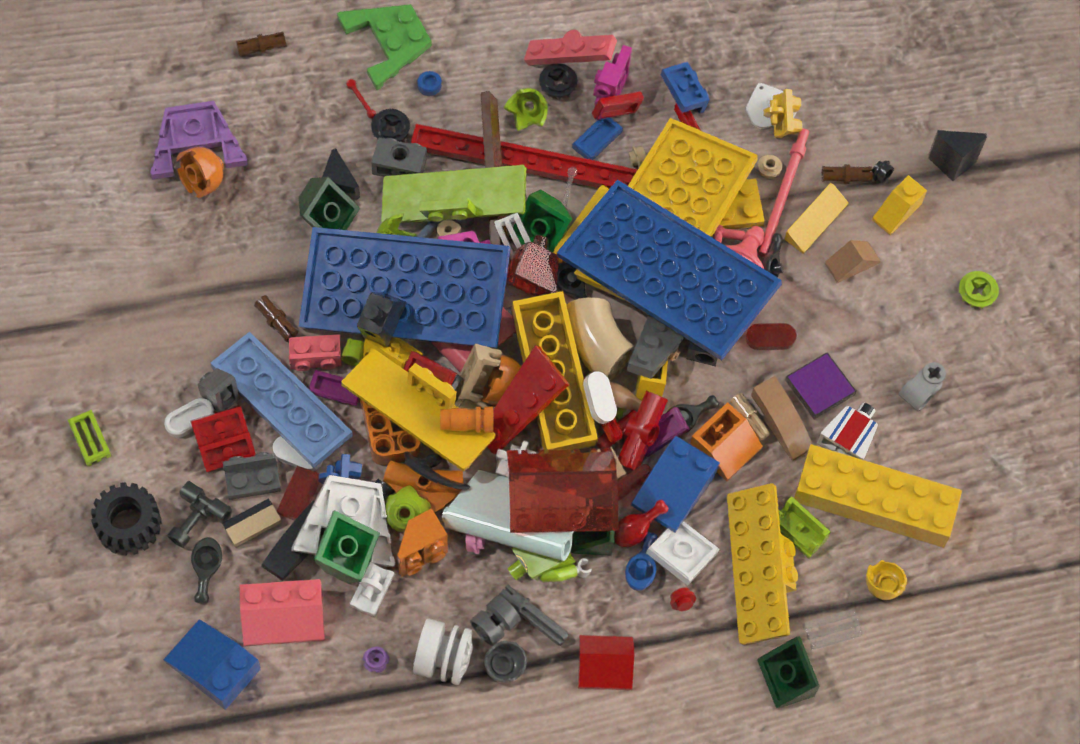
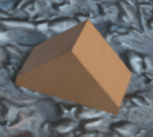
(851, 260)

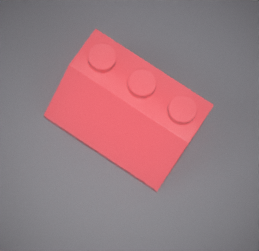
(282, 612)

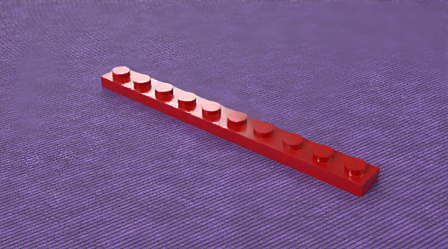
(536, 161)

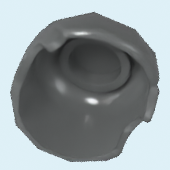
(505, 661)

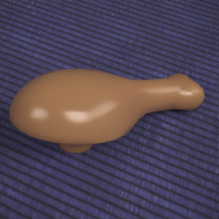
(624, 397)

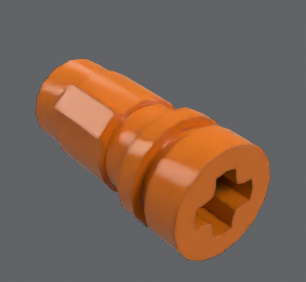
(467, 419)

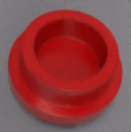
(682, 599)

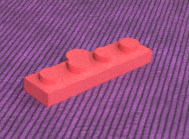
(570, 49)

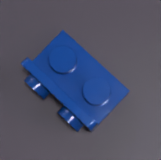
(685, 87)

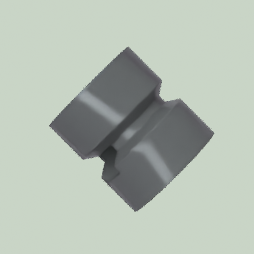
(501, 613)

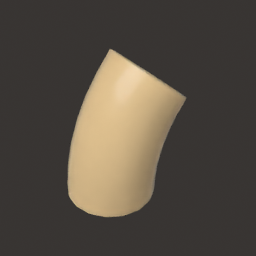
(598, 337)

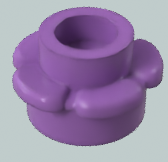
(376, 652)

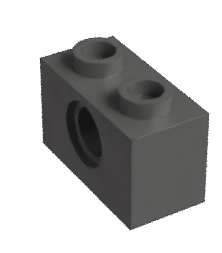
(385, 155)

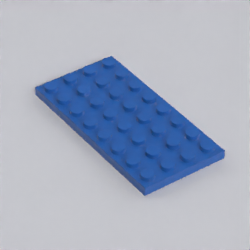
(669, 269)
(448, 285)

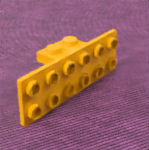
(414, 404)
(760, 564)

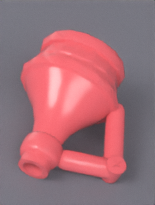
(748, 247)

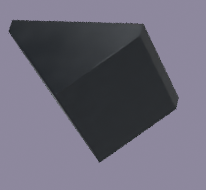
(956, 151)

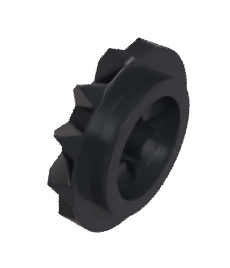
(554, 72)
(393, 117)

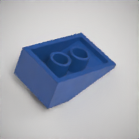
(678, 480)
(213, 663)

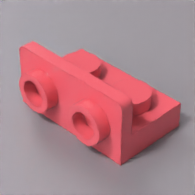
(315, 352)

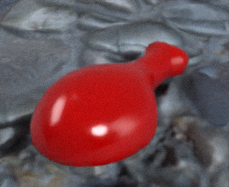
(634, 527)

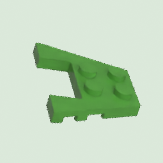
(397, 32)

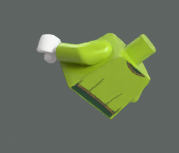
(546, 568)

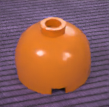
(200, 170)
(500, 380)

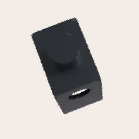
(380, 317)

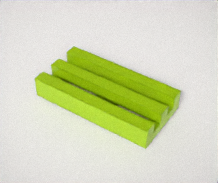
(97, 455)

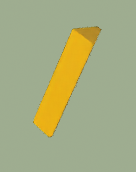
(816, 218)

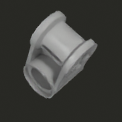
(921, 388)

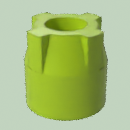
(352, 352)

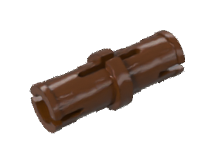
(261, 43)
(846, 173)
(276, 318)

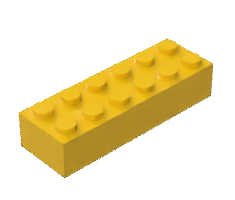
(546, 323)
(878, 496)

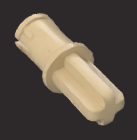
(741, 404)

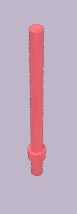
(797, 152)

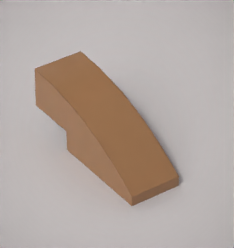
(782, 417)

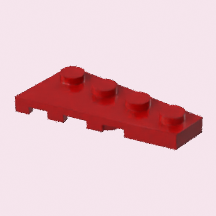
(526, 397)

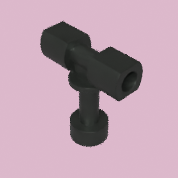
(201, 508)

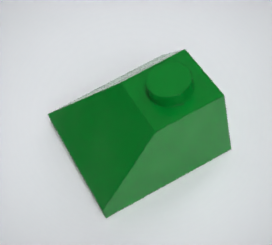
(544, 217)
(346, 548)

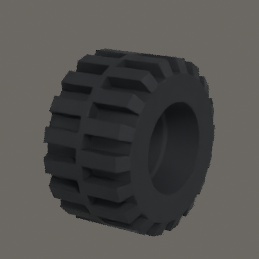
(122, 499)

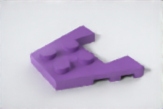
(192, 127)

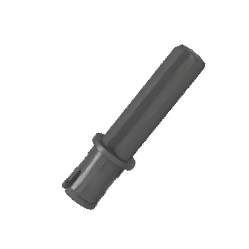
(534, 615)

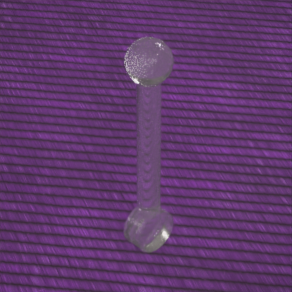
(571, 172)

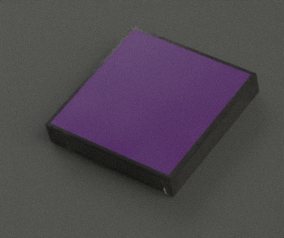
(820, 385)

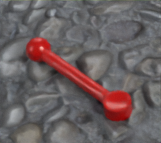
(351, 84)

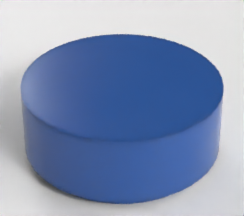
(429, 83)

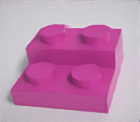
(613, 75)

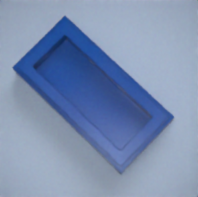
(597, 138)

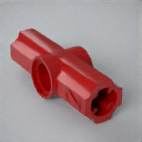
(642, 430)

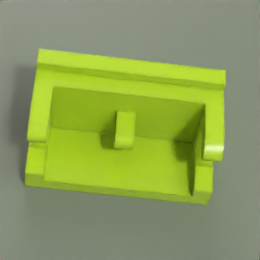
(802, 528)

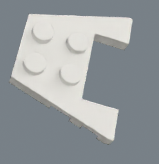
(355, 499)

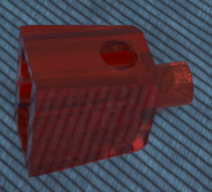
(534, 268)

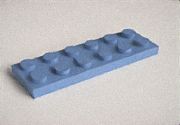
(283, 400)

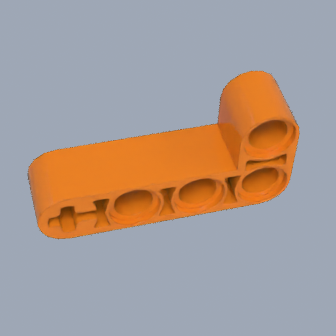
(386, 438)

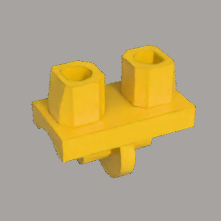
(781, 114)

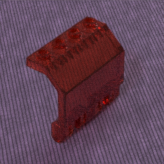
(562, 490)

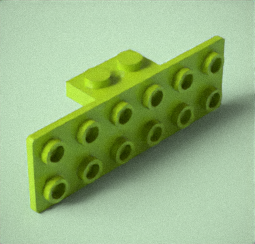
(455, 194)

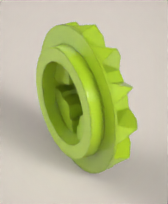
(978, 279)

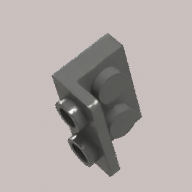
(251, 475)

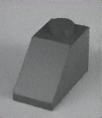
(219, 389)

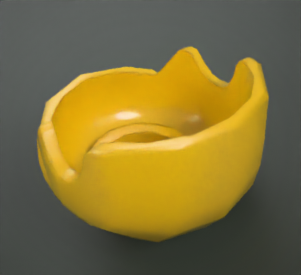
(886, 580)

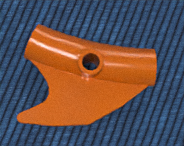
(400, 475)

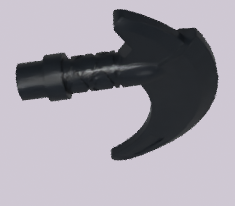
(422, 466)

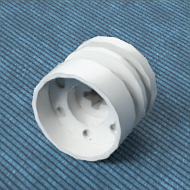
(443, 651)

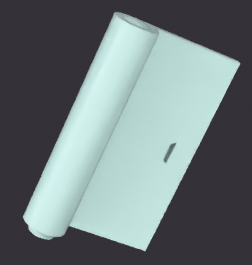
(486, 514)

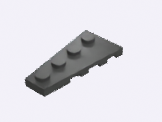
(653, 348)

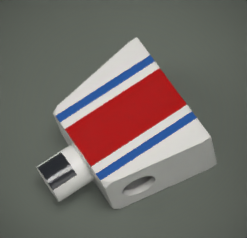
(850, 431)

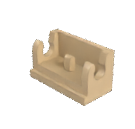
(477, 371)

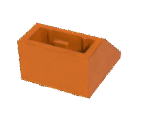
(728, 440)
(422, 543)

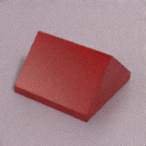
(606, 662)

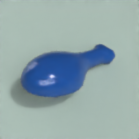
(641, 567)

